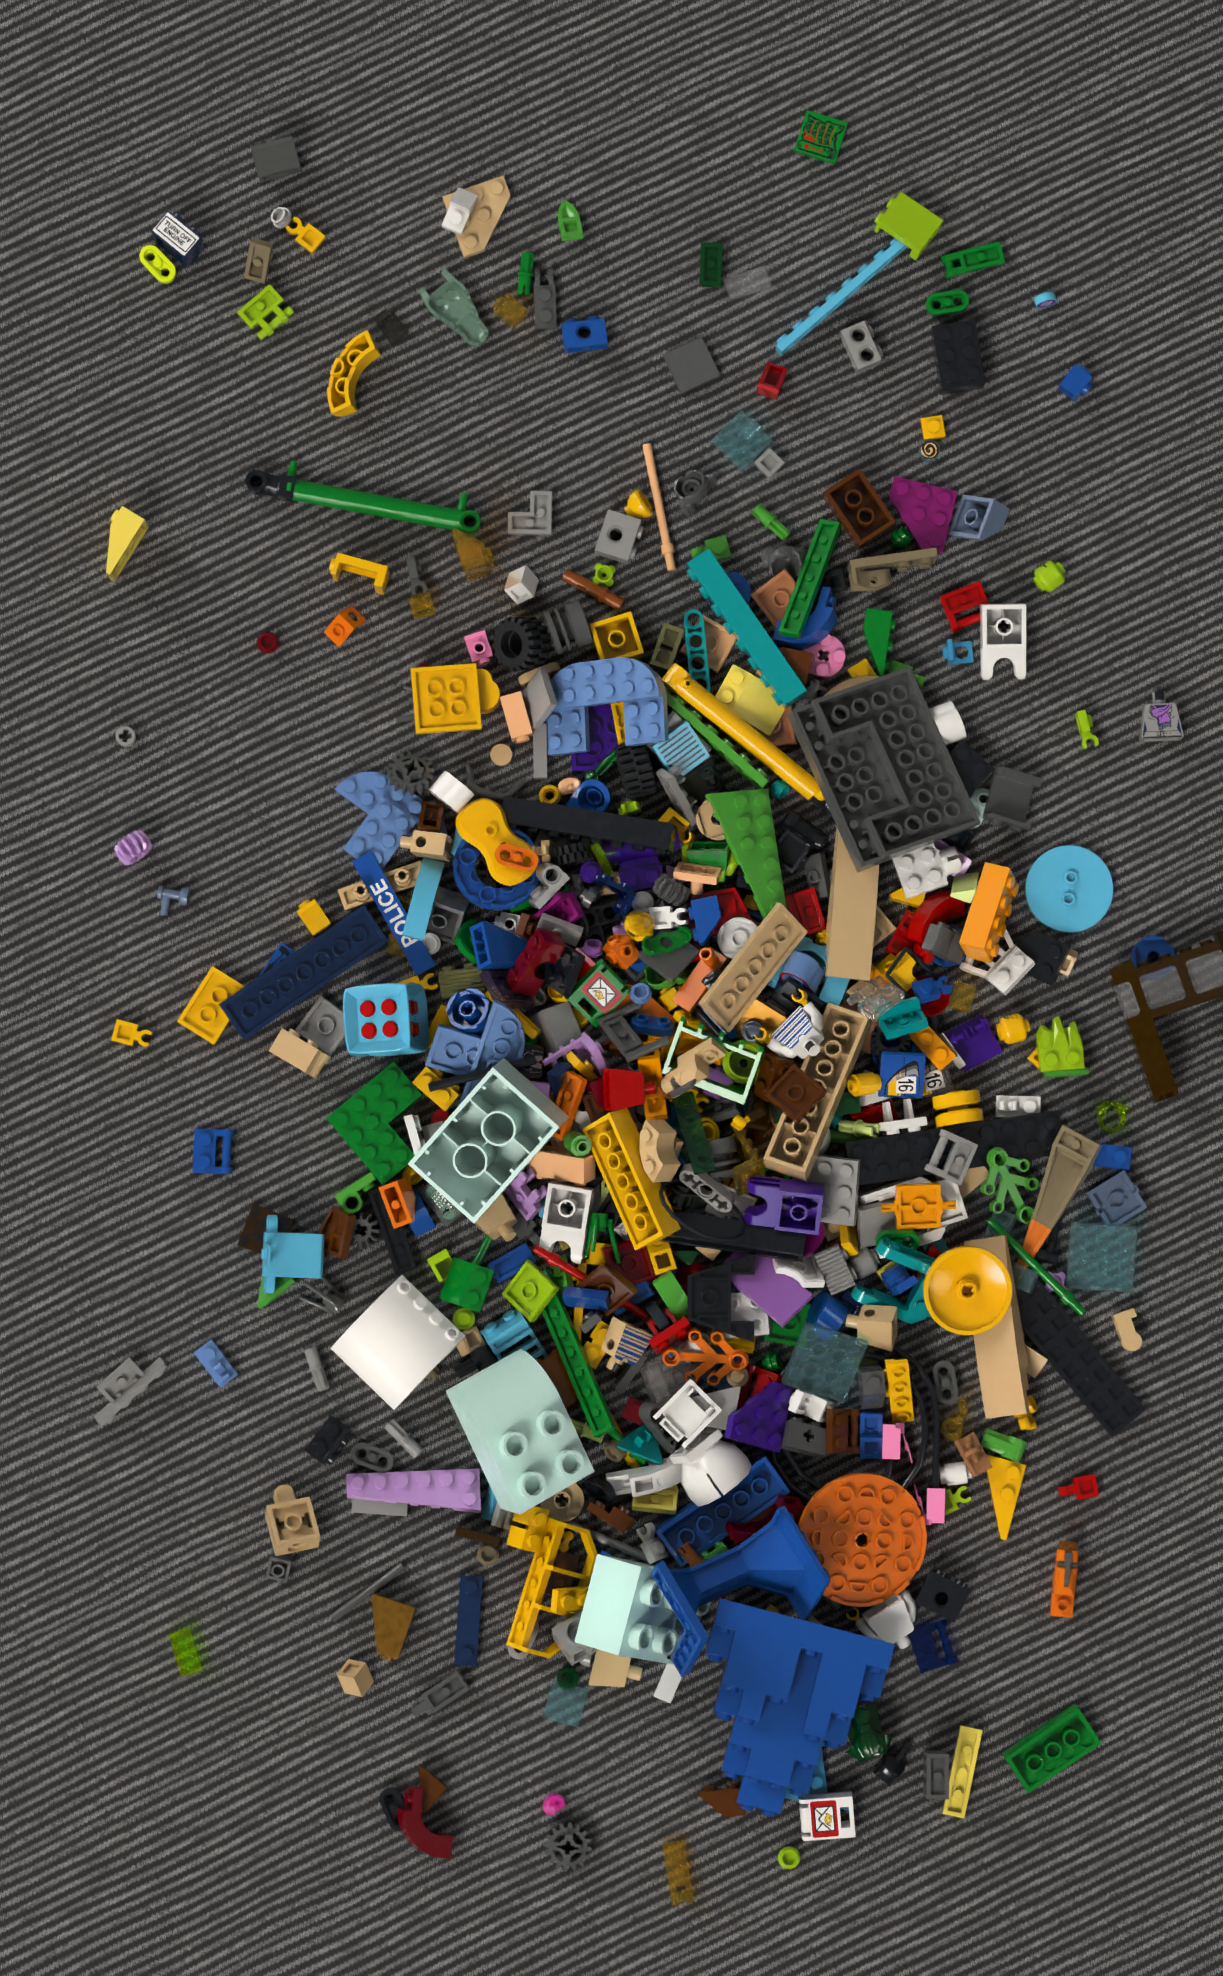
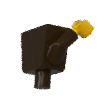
(754, 1119)

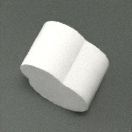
(948, 722)
(451, 792)

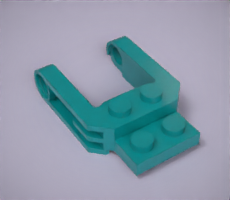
(912, 1310)

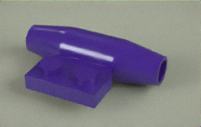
(636, 867)

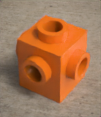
(620, 951)

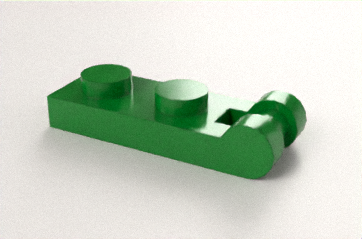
(973, 259)

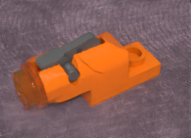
(1064, 1579)

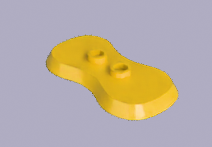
(486, 828)

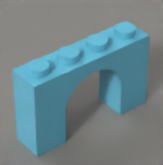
(833, 987)

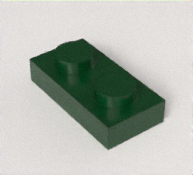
(710, 265)

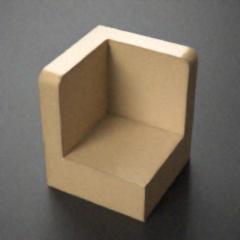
(355, 1678)

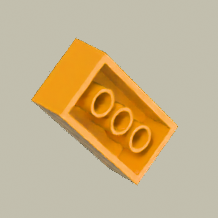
(988, 913)

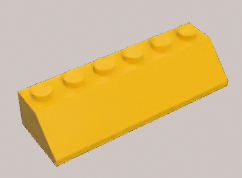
(635, 1195)

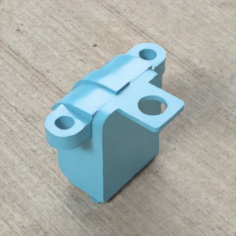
(290, 1254)

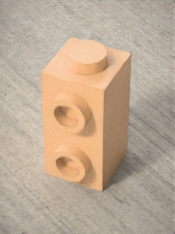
(516, 717)

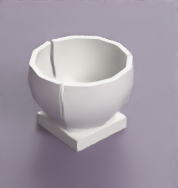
(708, 1463)

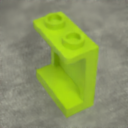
(909, 223)

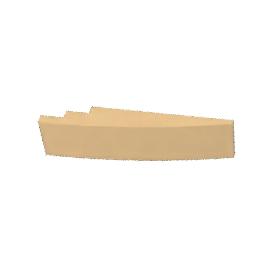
(850, 917)
(1002, 1349)

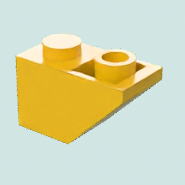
(313, 917)

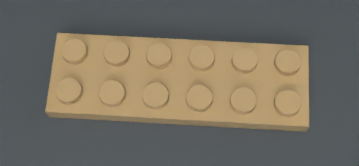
(753, 967)

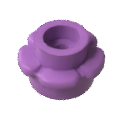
(593, 948)

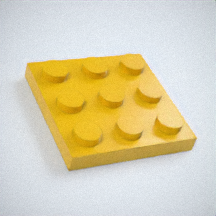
(446, 698)

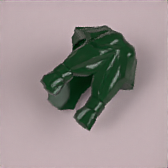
(867, 1735)

